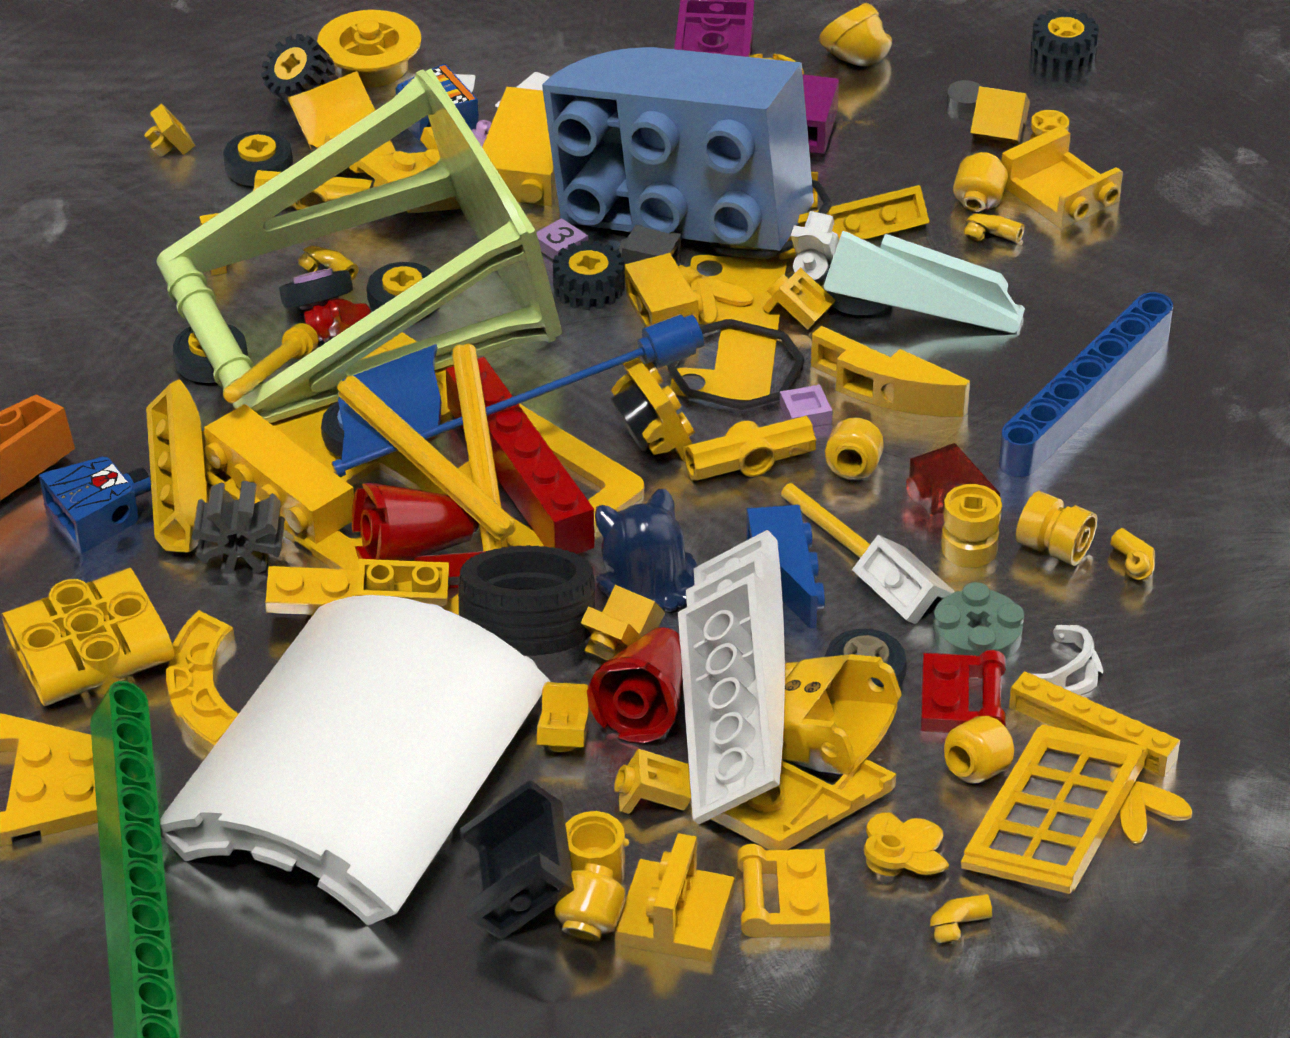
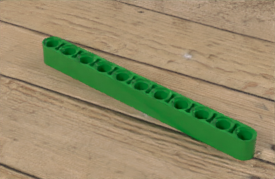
(132, 867)

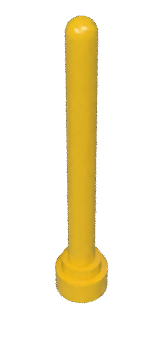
(296, 344)

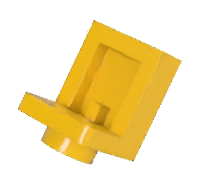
(563, 716)

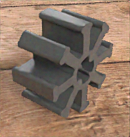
(238, 528)

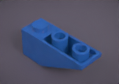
(797, 564)

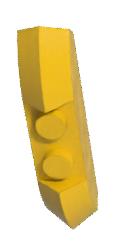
(175, 466)

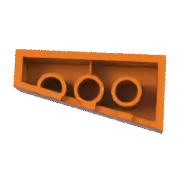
(31, 440)

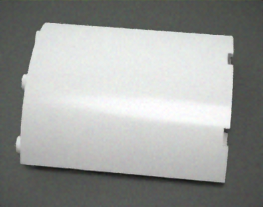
(360, 749)

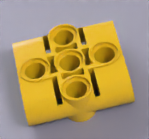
(87, 636)

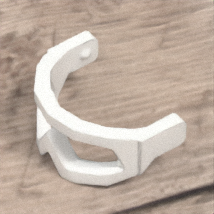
(1083, 640)

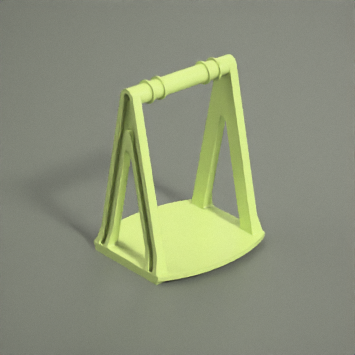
(248, 230)

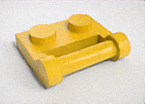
(800, 892)

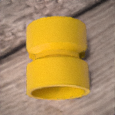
(971, 525)
(1062, 530)

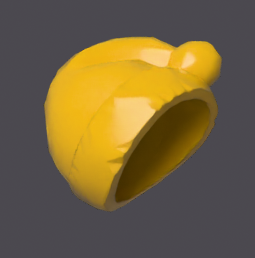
(857, 37)

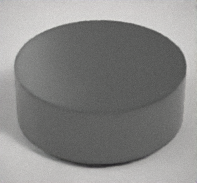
(963, 96)

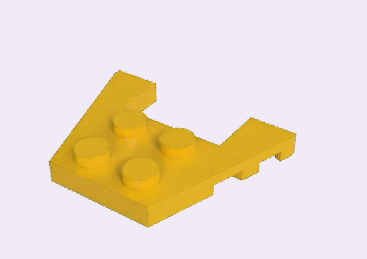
(403, 165)
(50, 779)
(805, 804)

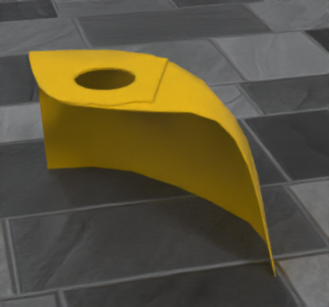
(333, 110)

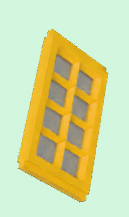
(1054, 808)

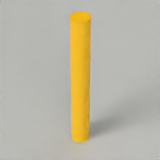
(825, 520)

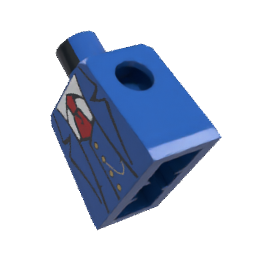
(93, 500)

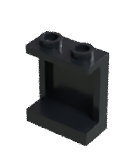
(521, 859)

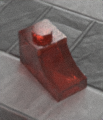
(938, 473)

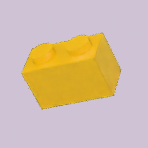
(660, 290)

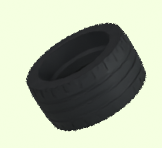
(529, 596)

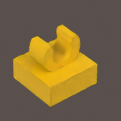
(168, 132)

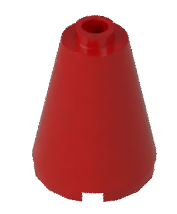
(407, 522)
(639, 687)

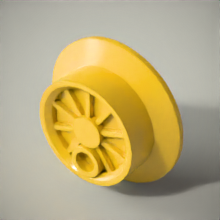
(372, 44)

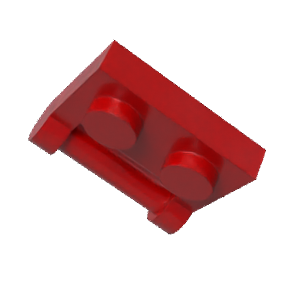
(947, 689)

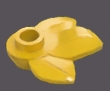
(902, 845)

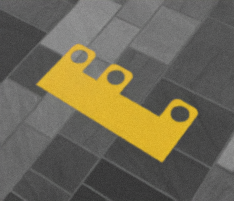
(743, 357)

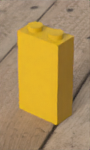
(521, 146)

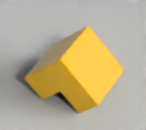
(1000, 115)

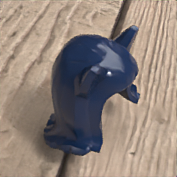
(646, 551)

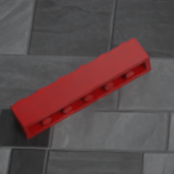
(530, 469)

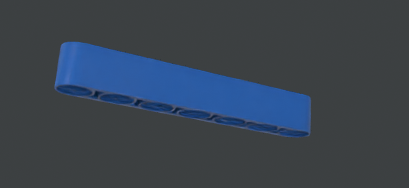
(1085, 384)

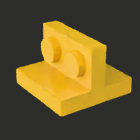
(675, 905)

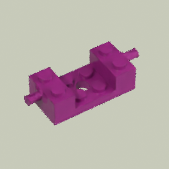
(716, 26)

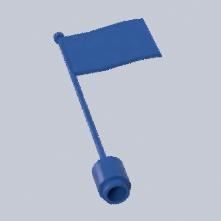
(413, 393)

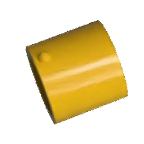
(598, 840)

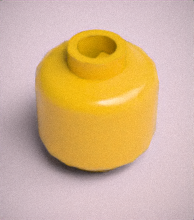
(980, 180)
(854, 449)
(978, 749)
(593, 904)

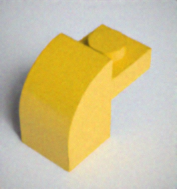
(621, 622)

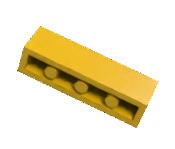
(257, 452)

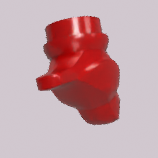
(335, 317)

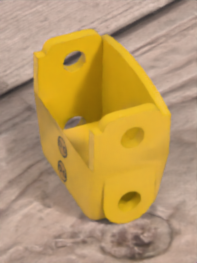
(837, 711)

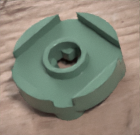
(983, 606)

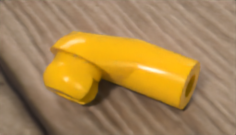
(996, 225)
(316, 255)
(1140, 555)
(958, 911)

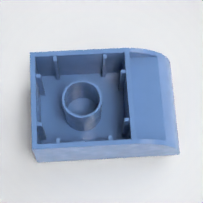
(681, 144)

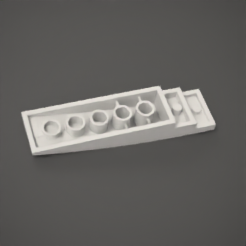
(734, 676)

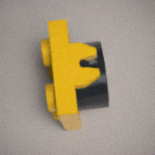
(650, 410)

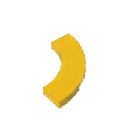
(191, 679)

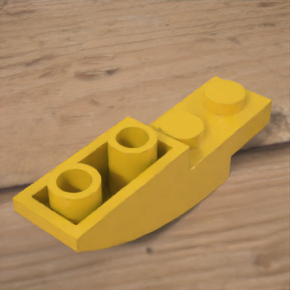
(891, 382)
(306, 589)

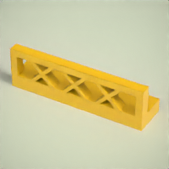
(875, 215)

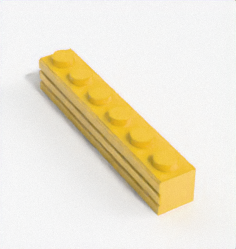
(1077, 713)

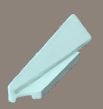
(922, 282)

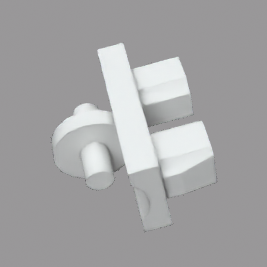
(815, 245)

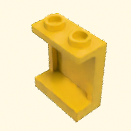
(1058, 182)

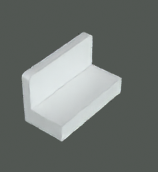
(900, 578)

